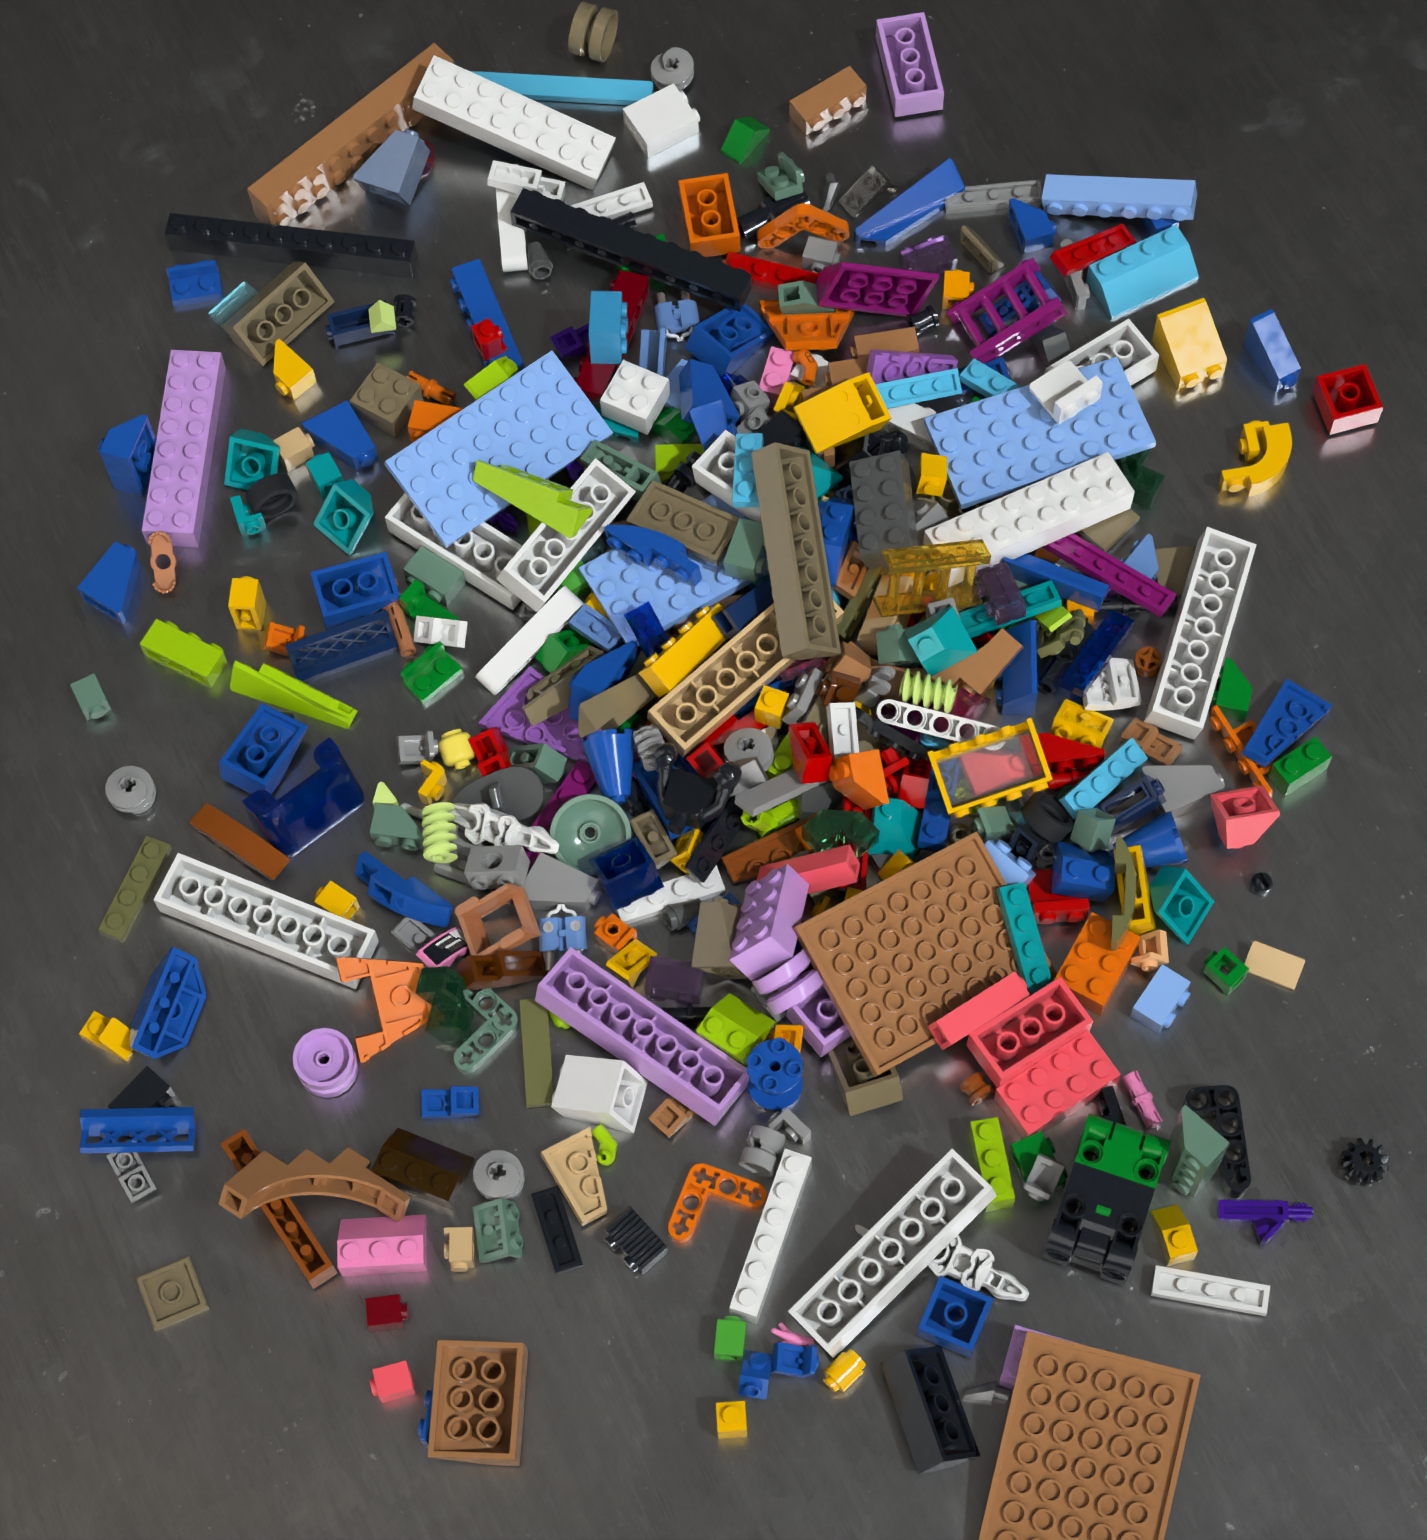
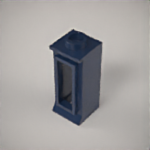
(351, 326)
(744, 610)
(1153, 789)

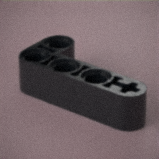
(1220, 1115)

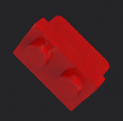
(1054, 907)

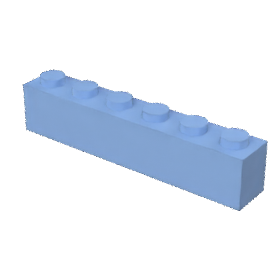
(1119, 197)

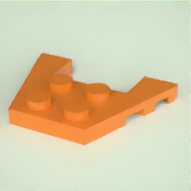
(806, 330)
(395, 999)

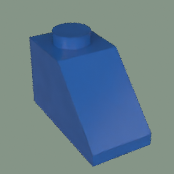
(1031, 226)

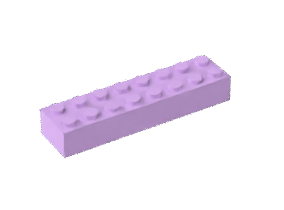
(184, 446)
(642, 1036)

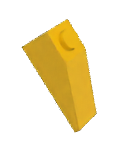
(1143, 916)

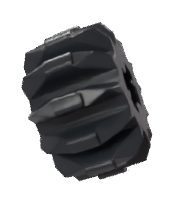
(1359, 1152)

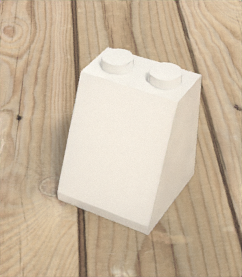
(600, 1092)

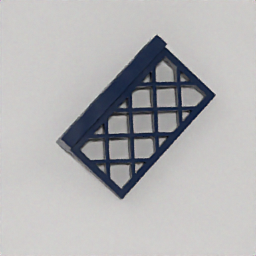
(350, 652)

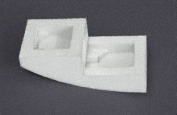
(433, 630)

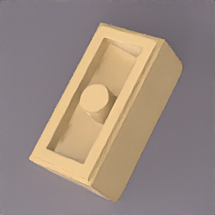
(1274, 965)

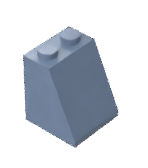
(395, 167)

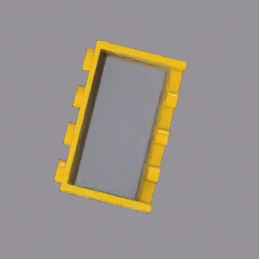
(990, 768)

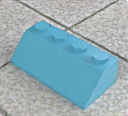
(1142, 272)

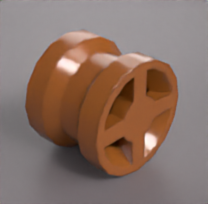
(1149, 656)
(976, 1088)

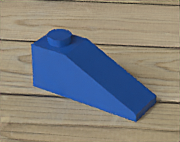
(1027, 298)

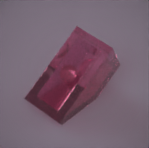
(964, 706)

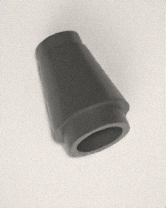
(538, 261)
(680, 914)

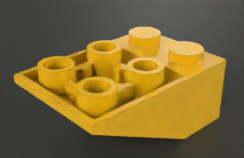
(843, 413)

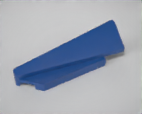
(912, 206)
(711, 422)

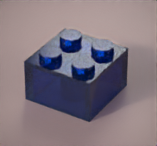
(626, 873)

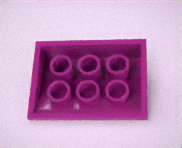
(873, 288)

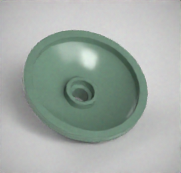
(582, 812)

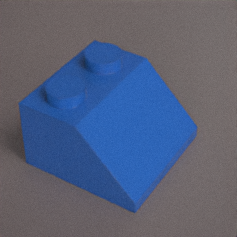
(1082, 872)

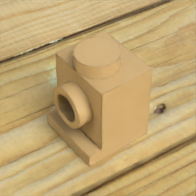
(460, 1248)

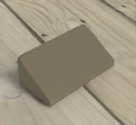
(980, 250)
(653, 837)

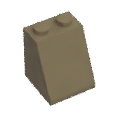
(715, 937)

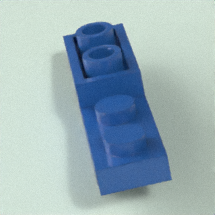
(647, 545)
(935, 818)
(406, 897)

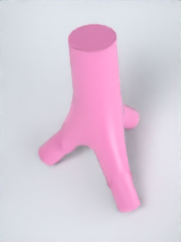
(791, 1337)

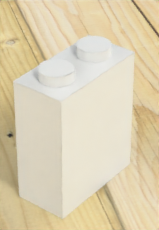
(661, 120)

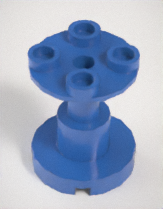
(775, 1075)

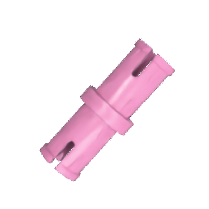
(1141, 1099)

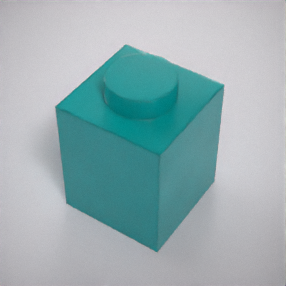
(323, 473)

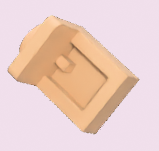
(1152, 951)

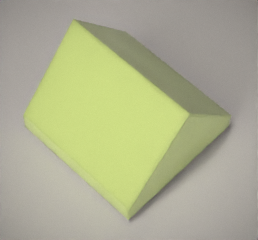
(382, 317)
(384, 795)

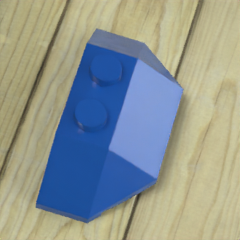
(837, 522)
(168, 1006)

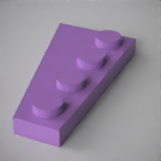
(897, 365)

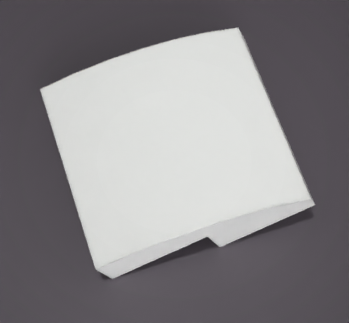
(1114, 687)

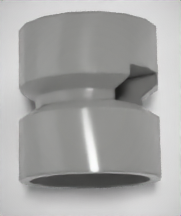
(762, 1149)

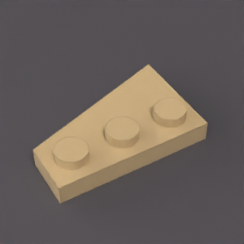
(577, 1175)

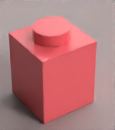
(392, 1382)

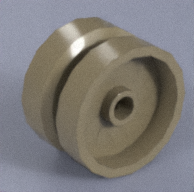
(593, 31)

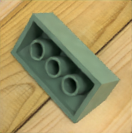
(1194, 1152)

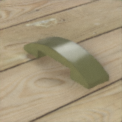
(1125, 865)

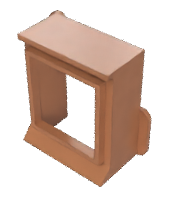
(473, 910)

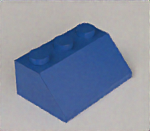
(129, 454)
(1019, 678)

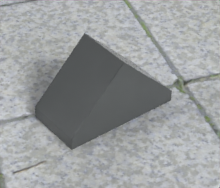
(1051, 344)

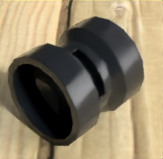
(684, 471)

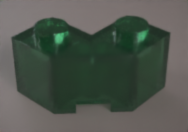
(1142, 479)
(835, 825)
(449, 1014)

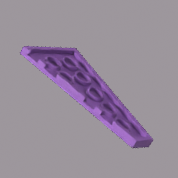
(557, 731)

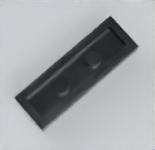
(557, 1230)

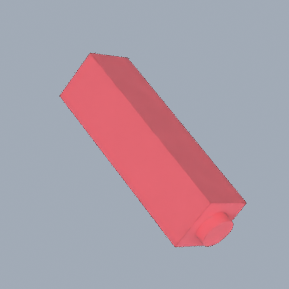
(822, 869)
(979, 1010)

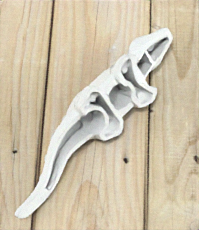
(496, 827)
(973, 1270)

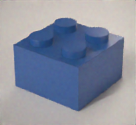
(954, 1317)

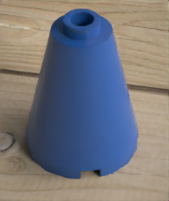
(611, 761)
(1158, 842)

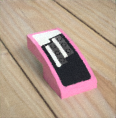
(444, 949)

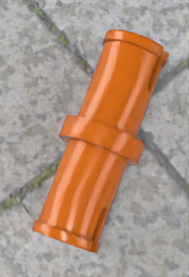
(433, 390)

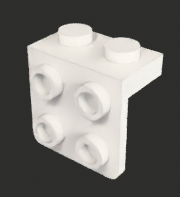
(1065, 391)

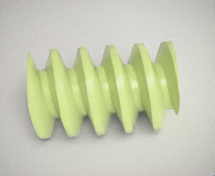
(928, 691)
(436, 832)

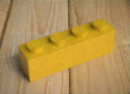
(684, 653)

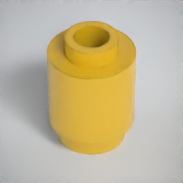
(843, 1371)

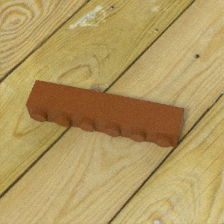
(284, 1218)

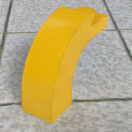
(1258, 478)

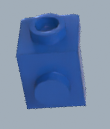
(794, 1360)
(755, 1374)

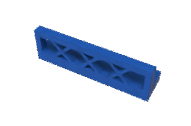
(137, 1124)

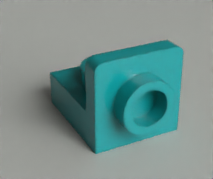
(247, 522)

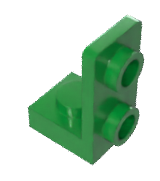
(416, 603)

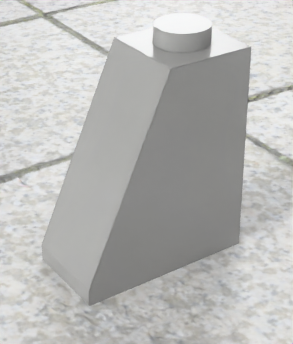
(1185, 786)
(557, 883)

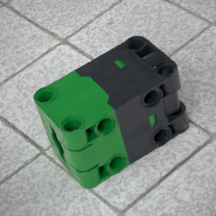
(1107, 1199)

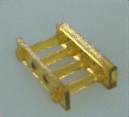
(928, 558)

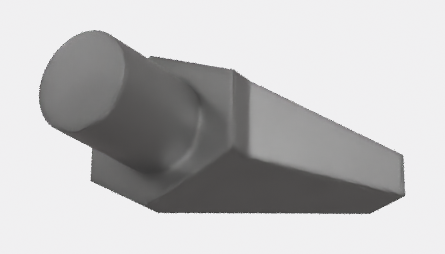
(829, 191)
(986, 1392)

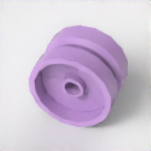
(789, 984)
(325, 1062)

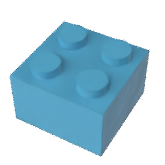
(607, 327)

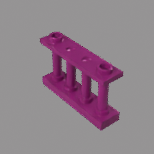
(1027, 324)

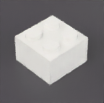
(635, 397)

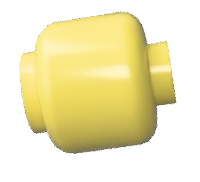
(456, 749)

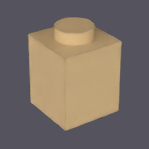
(295, 448)

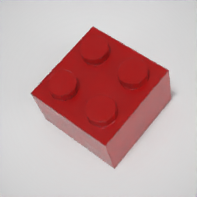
(1347, 399)

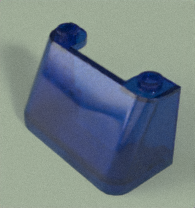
(310, 806)

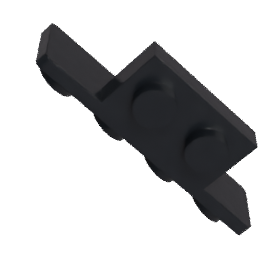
(715, 841)

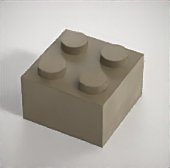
(386, 399)

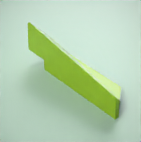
(534, 495)
(289, 693)

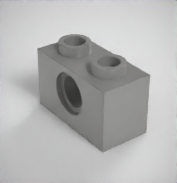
(496, 865)

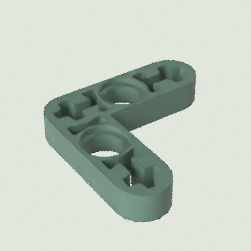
(491, 1027)

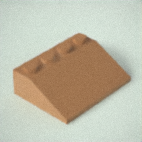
(478, 1402)

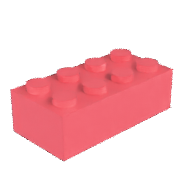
(1028, 1032)
(1057, 1086)

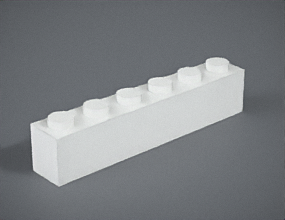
(770, 1236)

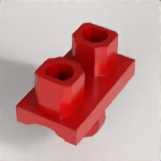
(891, 763)

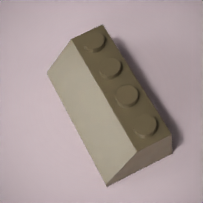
(278, 312)

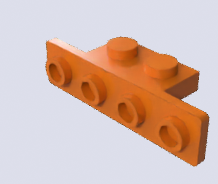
(1236, 741)

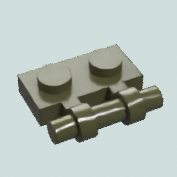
(1054, 642)

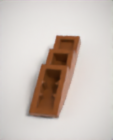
(239, 841)

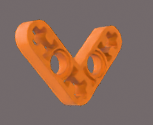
(798, 218)
(703, 1190)

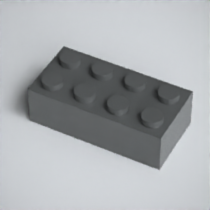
(882, 505)

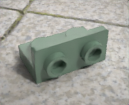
(782, 180)
(497, 1230)

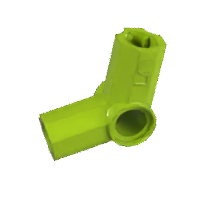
(772, 819)

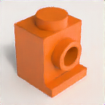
(617, 941)

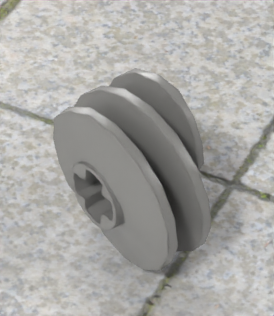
(672, 67)
(747, 744)
(134, 801)
(490, 1165)

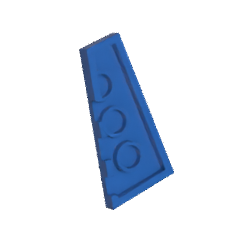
(1285, 721)

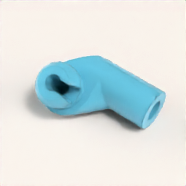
(934, 742)

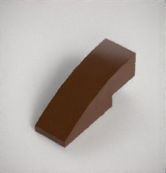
(502, 969)

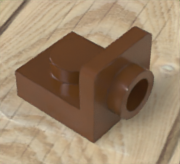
(838, 688)

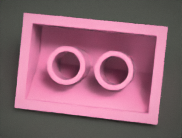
(382, 1245)

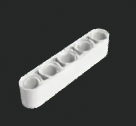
(511, 237)
(529, 640)
(928, 718)

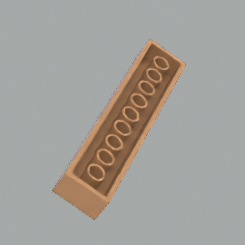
(341, 145)

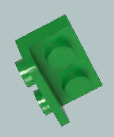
(430, 673)

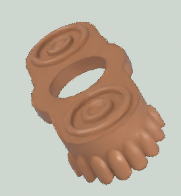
(164, 578)

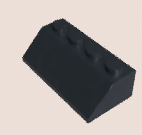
(929, 1409)

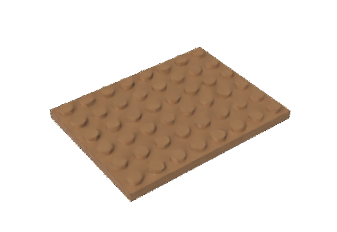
(912, 950)
(1088, 1445)

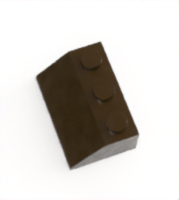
(423, 1167)

